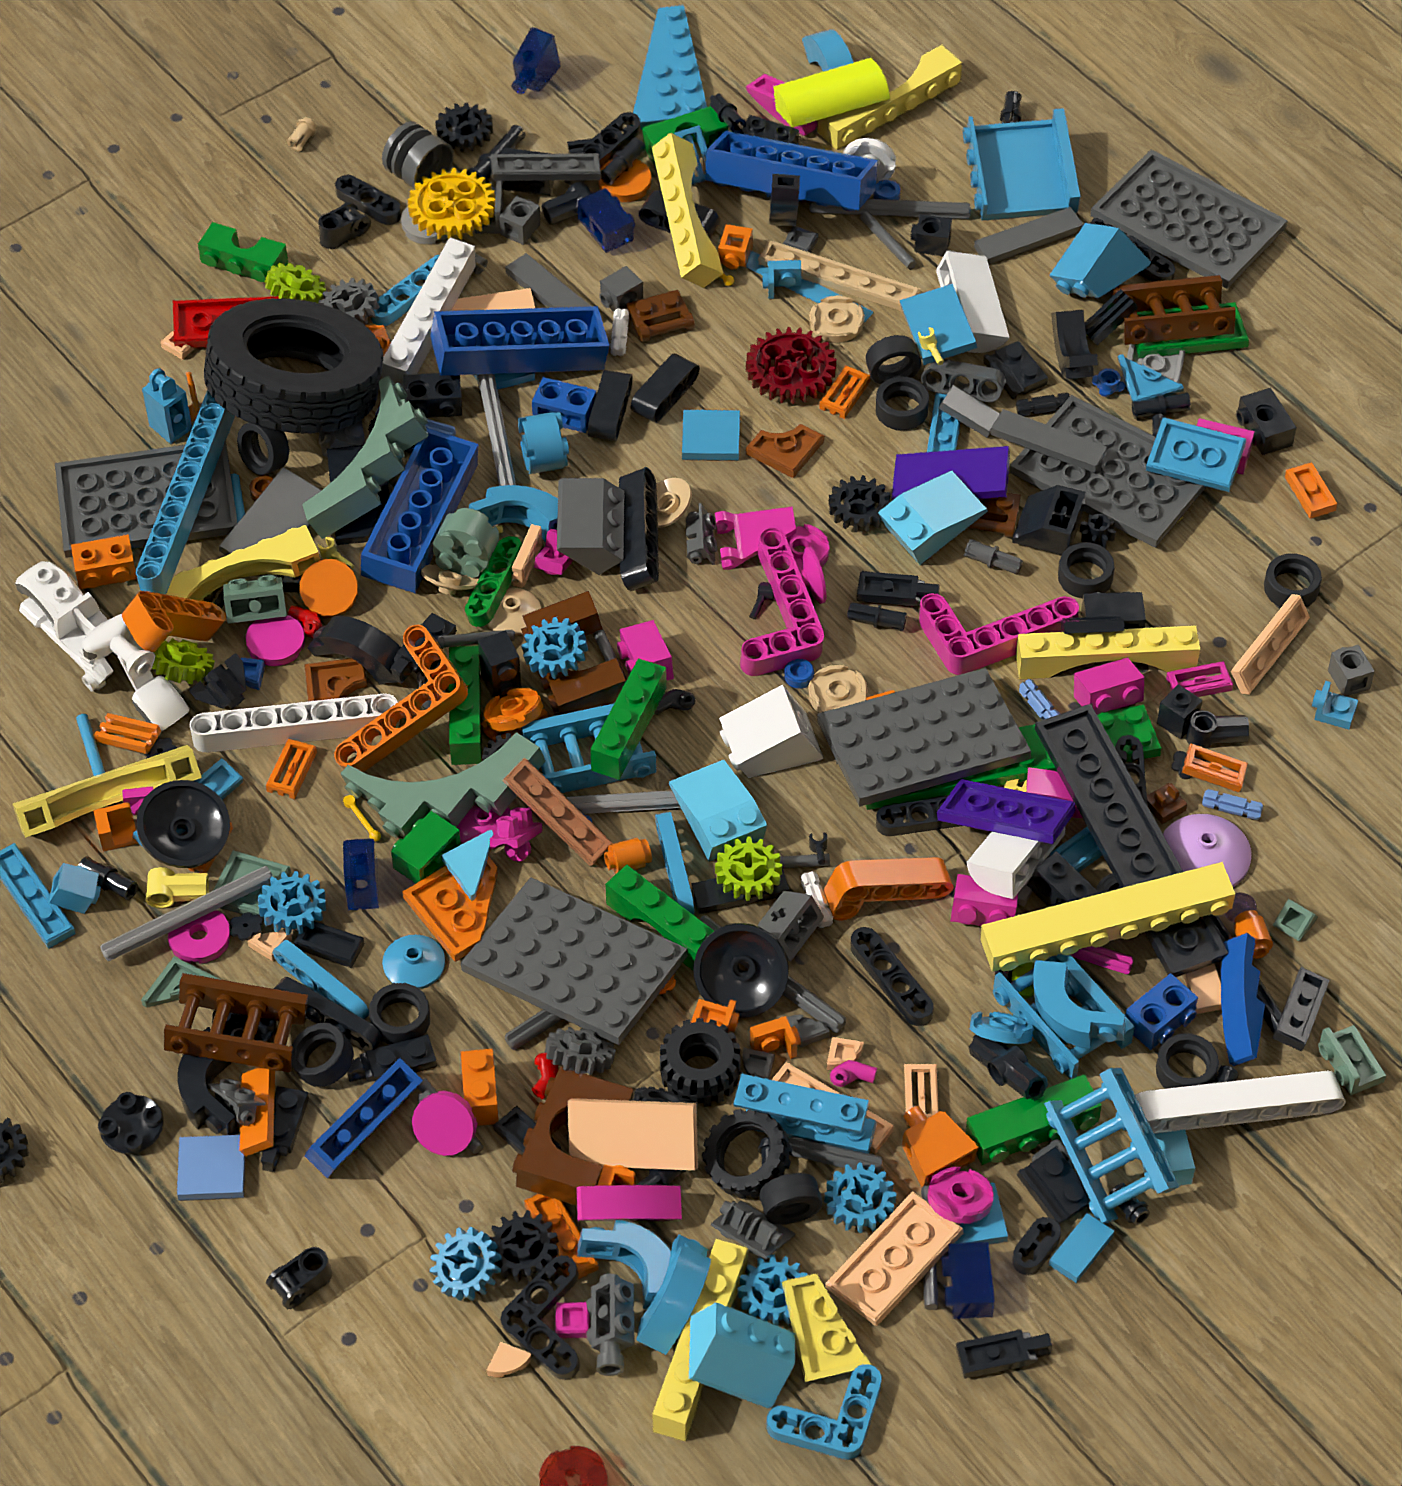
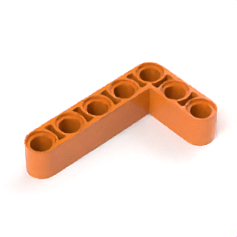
(409, 707)

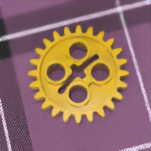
(451, 203)

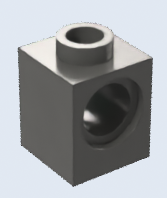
(520, 220)
(620, 289)
(1351, 670)

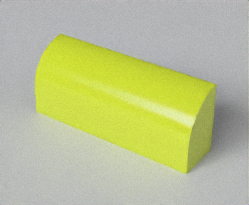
(831, 92)

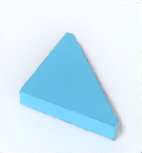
(469, 862)

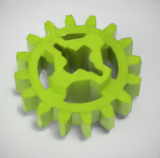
(294, 283)
(182, 661)
(748, 868)

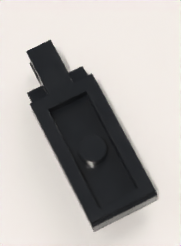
(893, 588)
(404, 661)
(374, 1063)
(288, 1115)
(1001, 1352)

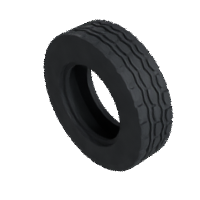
(290, 399)

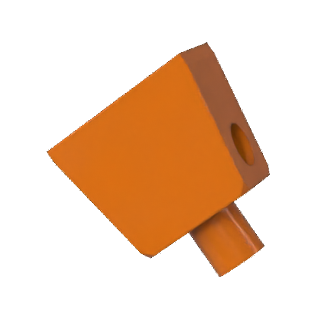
(935, 1144)

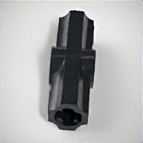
(1009, 1067)

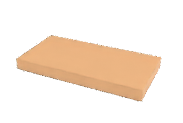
(634, 1133)
(893, 1259)

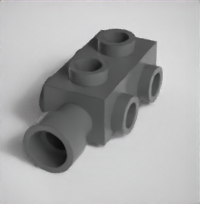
(611, 1322)

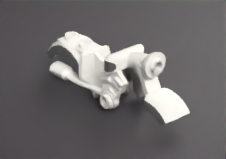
(89, 636)

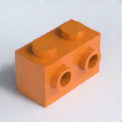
(103, 562)

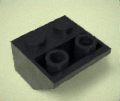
(1050, 519)

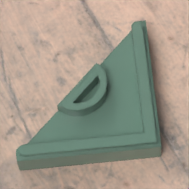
(167, 984)

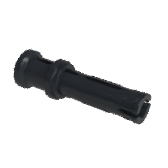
(509, 140)

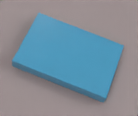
(944, 314)
(1196, 454)

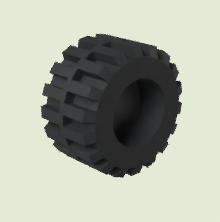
(700, 1040)

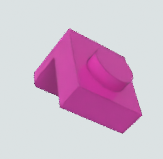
(550, 559)

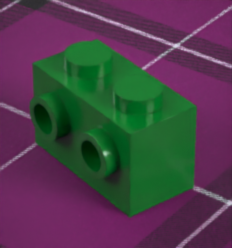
(423, 847)

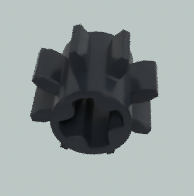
(1098, 530)

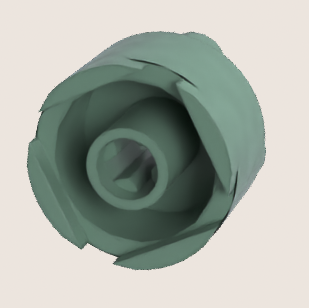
(465, 542)

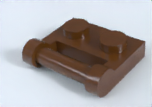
(659, 315)
(1000, 515)

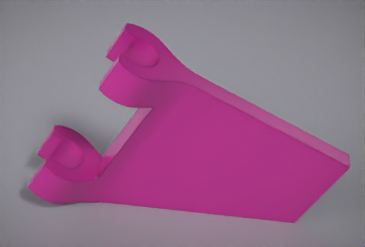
(748, 529)

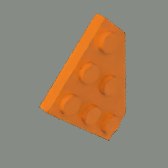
(450, 912)

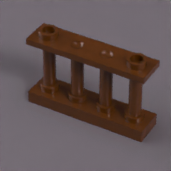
(1182, 295)
(241, 999)

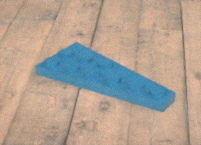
(670, 73)

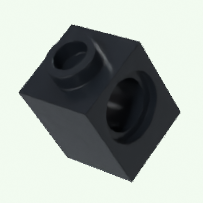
(932, 235)
(1177, 711)

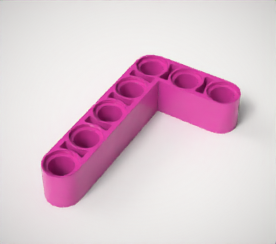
(790, 606)
(991, 643)

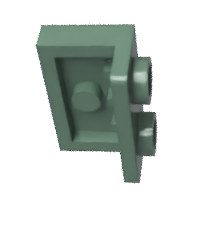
(1351, 1059)

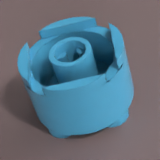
(542, 442)

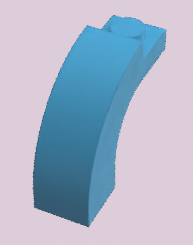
(827, 50)
(520, 506)
(1066, 1018)
(633, 1247)
(676, 1296)

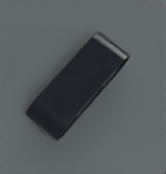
(655, 215)
(665, 387)
(610, 405)

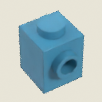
(74, 888)

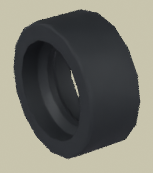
(893, 347)
(902, 419)
(252, 454)
(1089, 553)
(1295, 564)
(400, 993)
(1186, 1044)
(331, 1070)

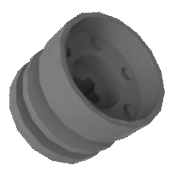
(416, 153)

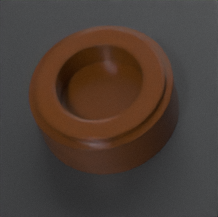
(258, 485)

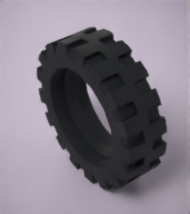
(726, 1132)

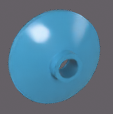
(416, 971)

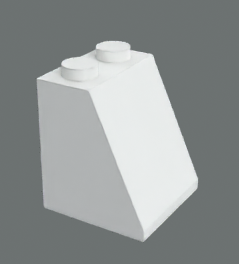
(769, 734)

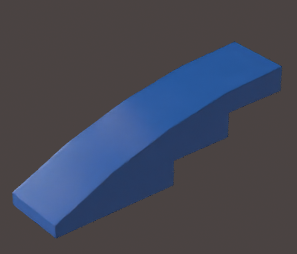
(1240, 1008)

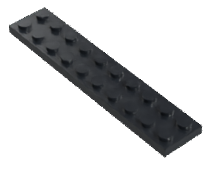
(1124, 828)

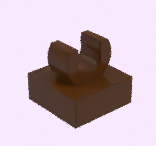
(1166, 803)

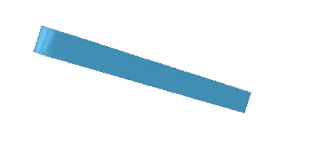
(184, 497)

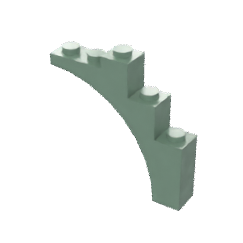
(379, 460)
(449, 797)

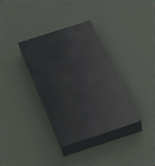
(362, 527)

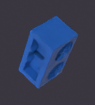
(570, 400)
(1155, 1007)

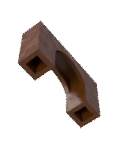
(581, 688)
(542, 1165)

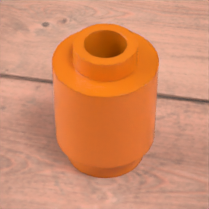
(630, 852)
(1254, 924)

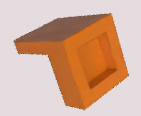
(115, 826)

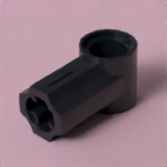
(565, 205)
(1208, 729)

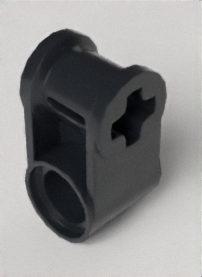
(341, 224)
(298, 1281)

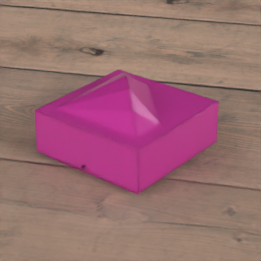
(135, 797)

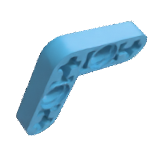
(834, 1430)

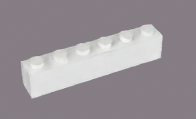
(437, 294)

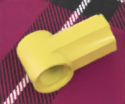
(166, 887)

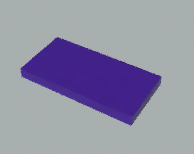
(980, 469)
(1006, 811)

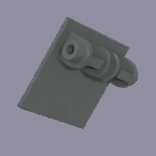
(751, 1229)

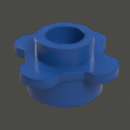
(1108, 382)

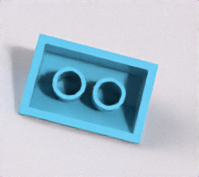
(740, 1354)

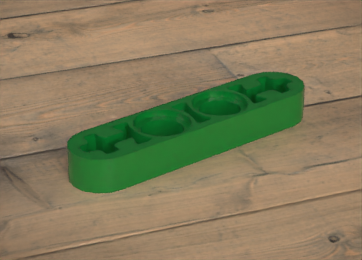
(489, 580)

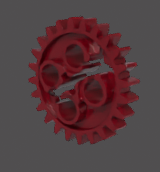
(791, 365)

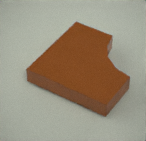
(785, 450)
(334, 679)

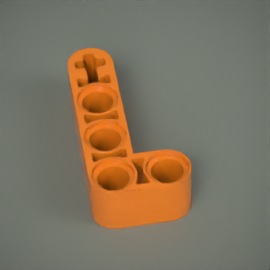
(156, 616)
(885, 880)

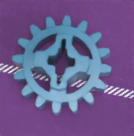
(554, 647)
(292, 902)
(852, 1207)
(469, 1276)
(762, 1283)

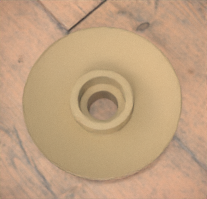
(672, 500)
(448, 580)
(511, 617)

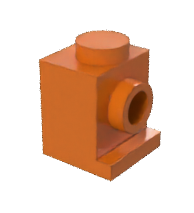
(733, 252)

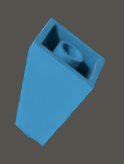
(1097, 261)

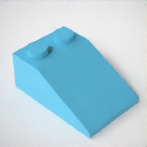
(931, 515)
(718, 808)

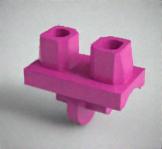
(516, 832)

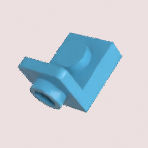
(782, 274)
(1334, 708)

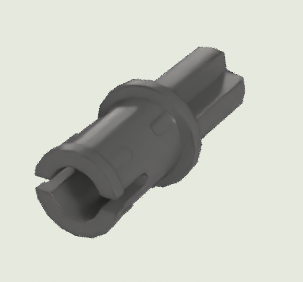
(992, 557)

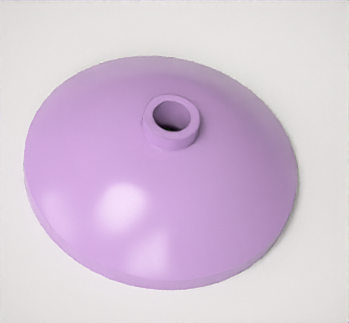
(1226, 846)

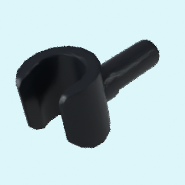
(764, 592)
(818, 847)

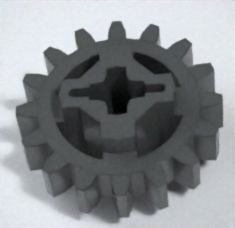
(353, 298)
(580, 1050)

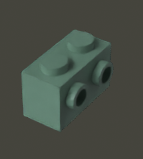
(254, 599)

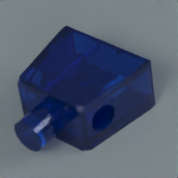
(535, 61)
(361, 863)

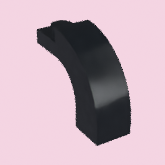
(784, 200)
(1072, 345)
(360, 642)
(198, 1103)

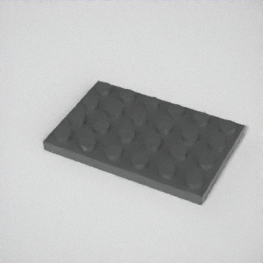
(1189, 218)
(1121, 488)
(125, 493)
(923, 737)
(574, 960)

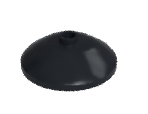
(187, 807)
(722, 980)

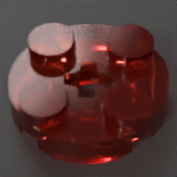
(570, 1462)

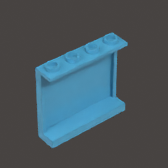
(1022, 167)

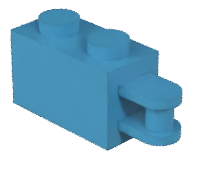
(166, 406)

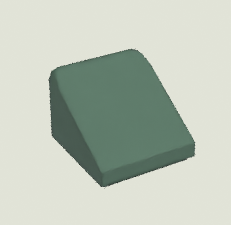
(1294, 920)

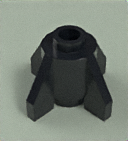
(223, 685)

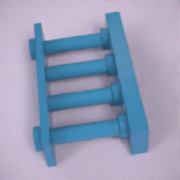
(568, 729)
(1084, 990)
(809, 1112)
(1143, 1144)

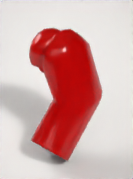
(309, 619)
(547, 1070)

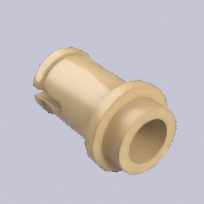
(305, 128)

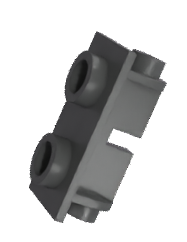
(701, 526)
(237, 1100)

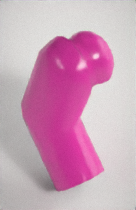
(851, 1071)

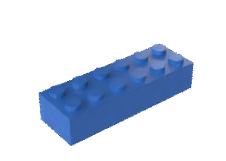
(824, 174)
(519, 340)
(416, 509)

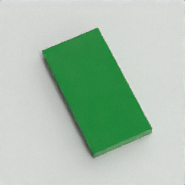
(1199, 344)

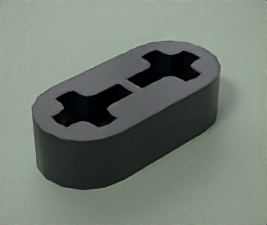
(1042, 1249)

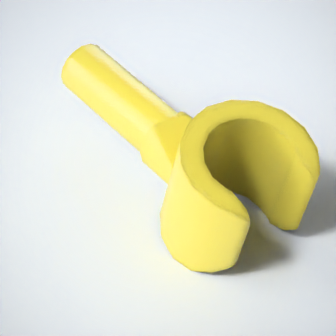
(929, 343)
(331, 552)

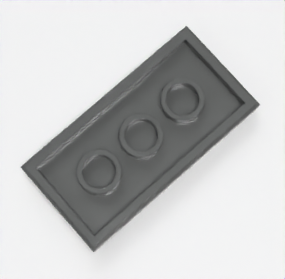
(272, 513)

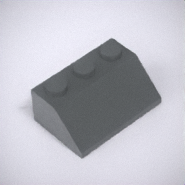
(591, 522)

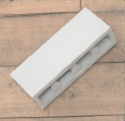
(977, 296)
(1007, 862)

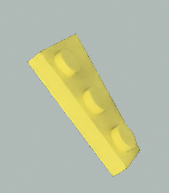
(820, 1333)

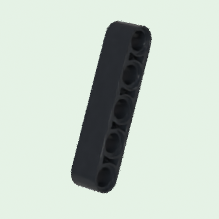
(640, 548)

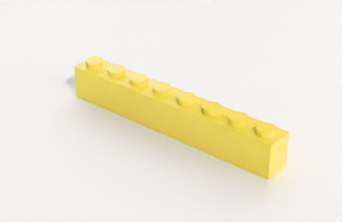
(1107, 917)

